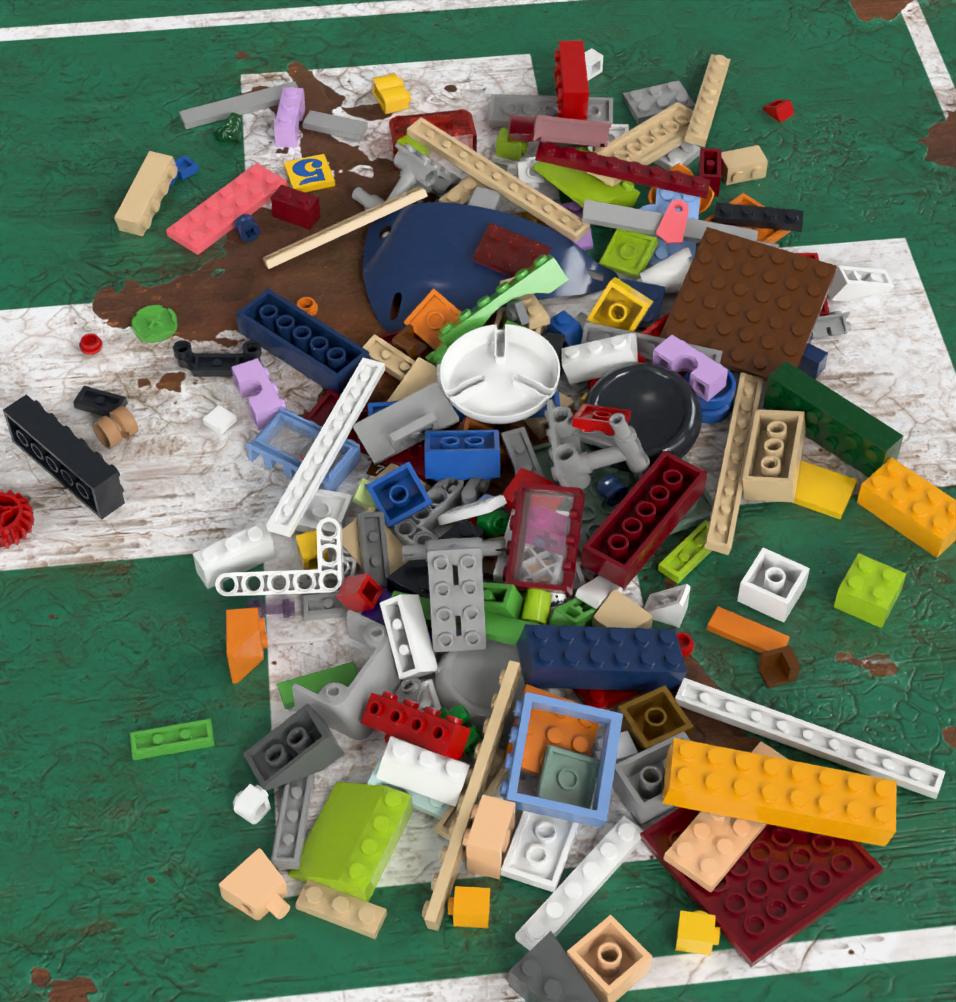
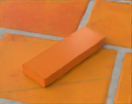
(745, 631)

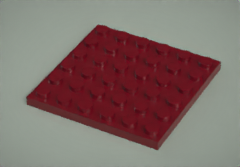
(775, 886)

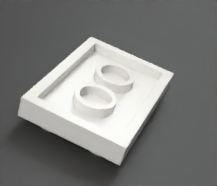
(539, 850)

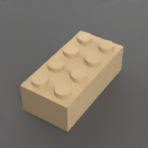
(774, 456)

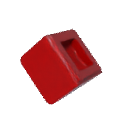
(779, 109)

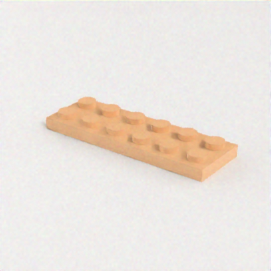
(714, 842)

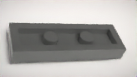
(374, 546)

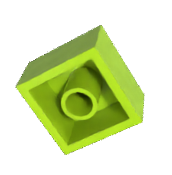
(869, 590)

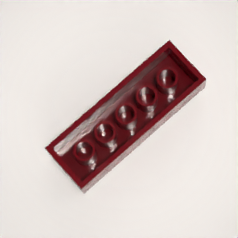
(643, 519)

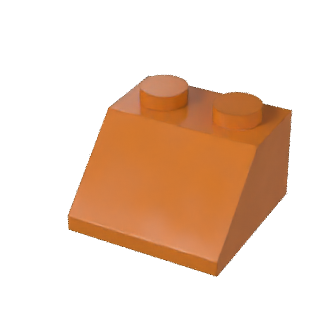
(245, 641)

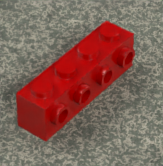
(416, 726)

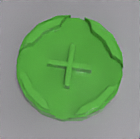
(154, 323)

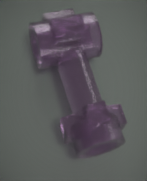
(287, 607)

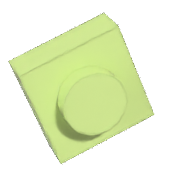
(362, 496)

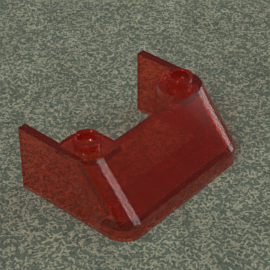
(451, 122)

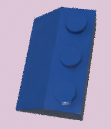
(462, 454)

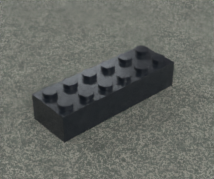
(64, 456)

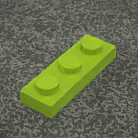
(686, 555)

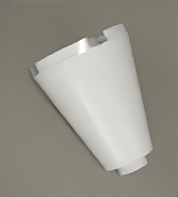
(669, 271)

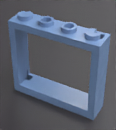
(612, 720)

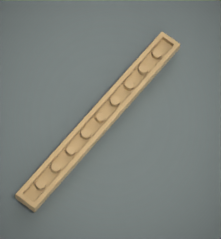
(498, 179)
(729, 483)
(476, 780)

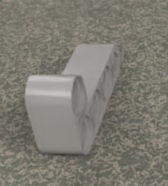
(419, 527)

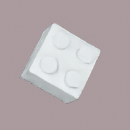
(773, 584)

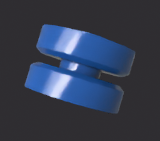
(721, 404)

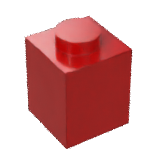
(359, 593)

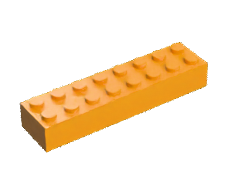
(780, 792)

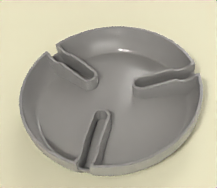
(473, 678)

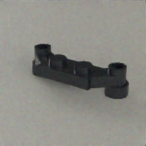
(214, 363)

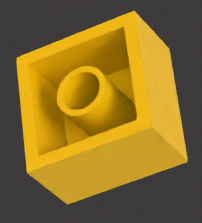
(620, 307)

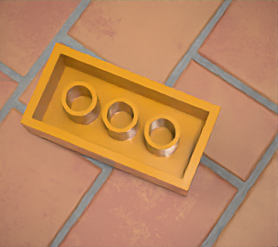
(911, 506)

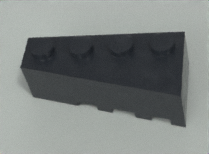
(413, 575)

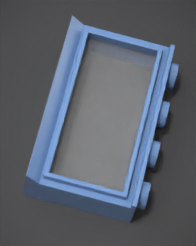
(289, 439)

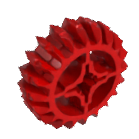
(15, 518)

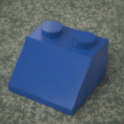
(399, 494)

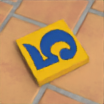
(309, 173)

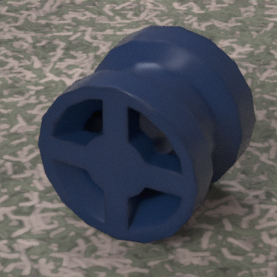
(246, 227)
(611, 490)

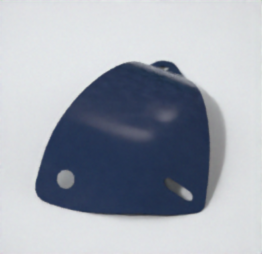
(435, 248)

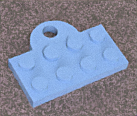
(663, 199)

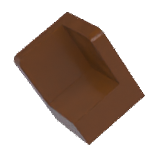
(407, 344)
(778, 666)

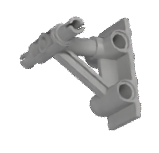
(415, 169)
(572, 465)
(456, 589)

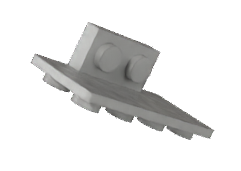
(405, 423)

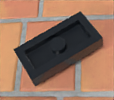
(98, 401)

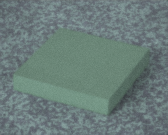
(567, 777)

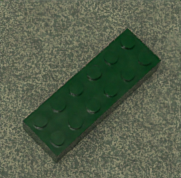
(833, 420)

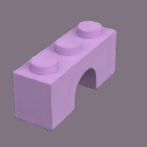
(289, 113)
(706, 375)
(254, 380)

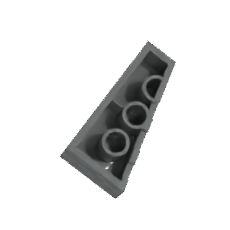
(549, 975)

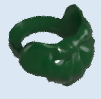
(231, 130)

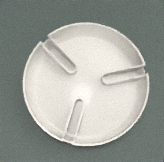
(500, 373)

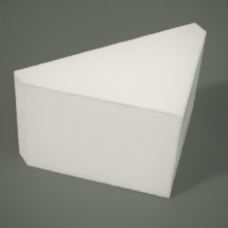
(669, 605)

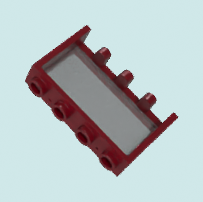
(544, 538)

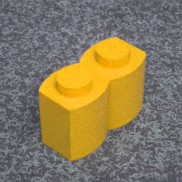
(391, 93)

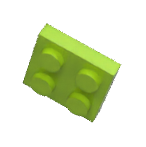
(629, 252)

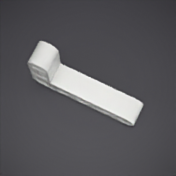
(292, 577)

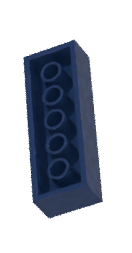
(301, 340)
(600, 658)

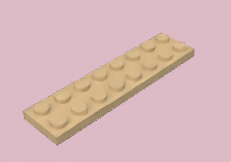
(649, 139)

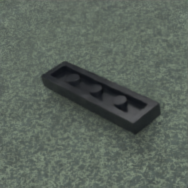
(759, 217)

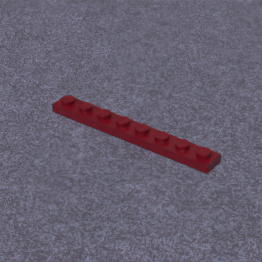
(622, 169)

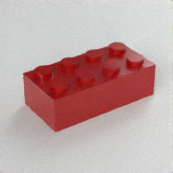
(571, 80)

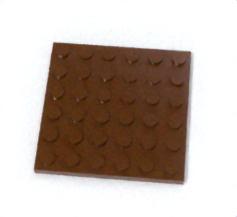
(749, 302)

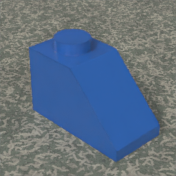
(566, 324)

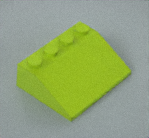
(583, 186)
(354, 838)

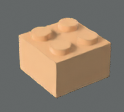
(490, 836)
(610, 960)

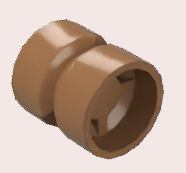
(113, 428)

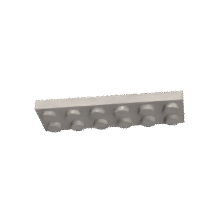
(502, 105)

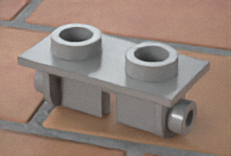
(834, 321)

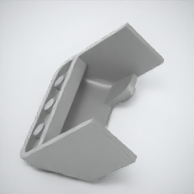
(343, 705)

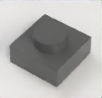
(517, 312)

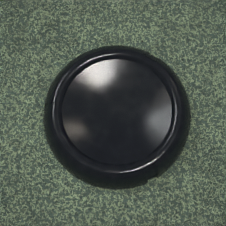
(661, 407)

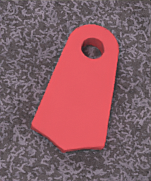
(673, 223)

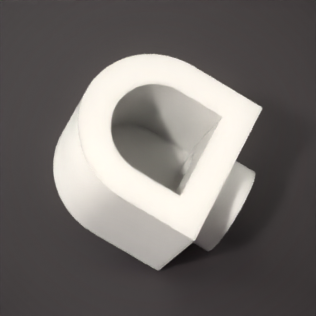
(252, 803)

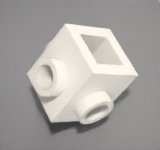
(524, 175)

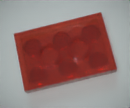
(507, 250)

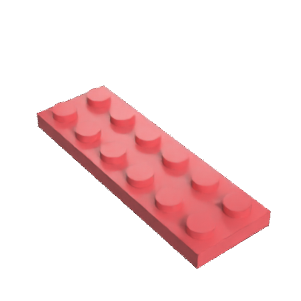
(217, 214)

